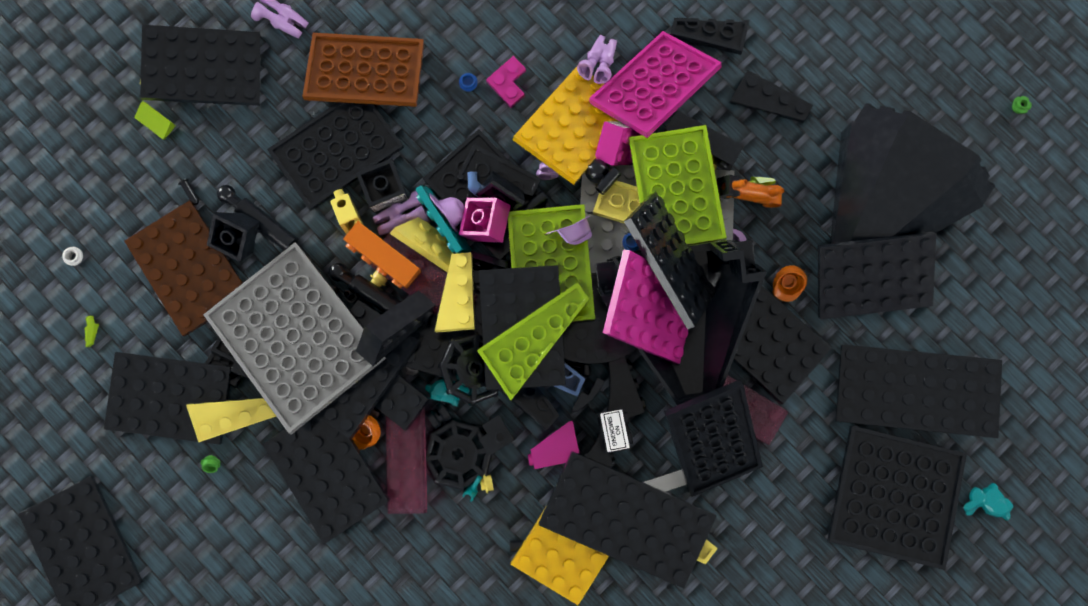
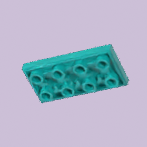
(456, 242)

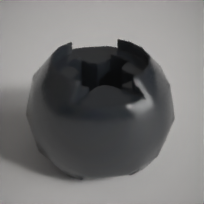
(597, 171)

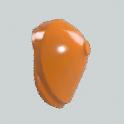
(789, 283)
(367, 434)

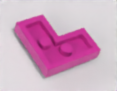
(503, 81)

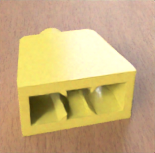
(345, 210)

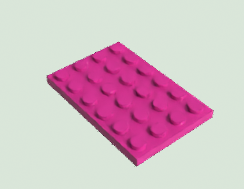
(655, 83)
(643, 312)

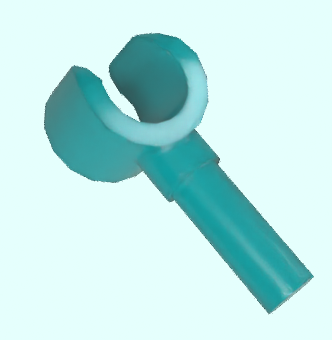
(472, 490)

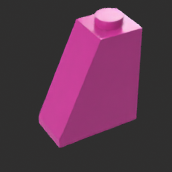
(555, 448)

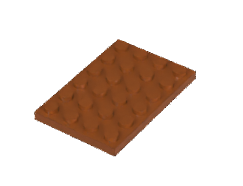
(363, 69)

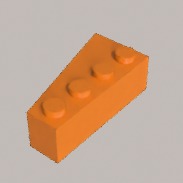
(382, 255)

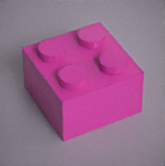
(484, 219)

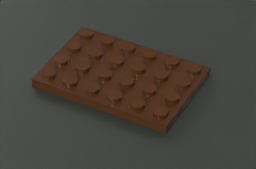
(182, 267)

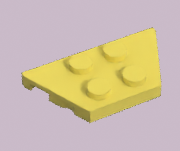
(424, 240)

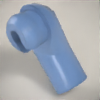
(473, 184)

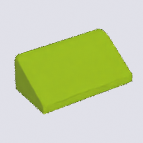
(154, 120)

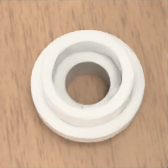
(67, 254)

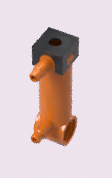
(732, 187)

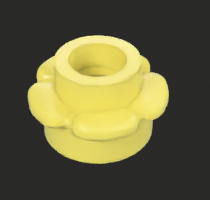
(378, 279)
(486, 483)

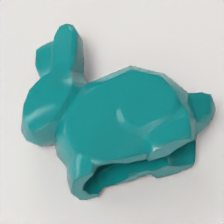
(438, 392)
(990, 500)

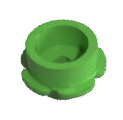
(1018, 108)
(210, 464)

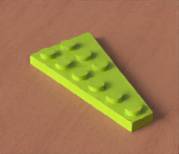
(523, 346)

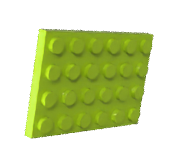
(683, 174)
(535, 248)

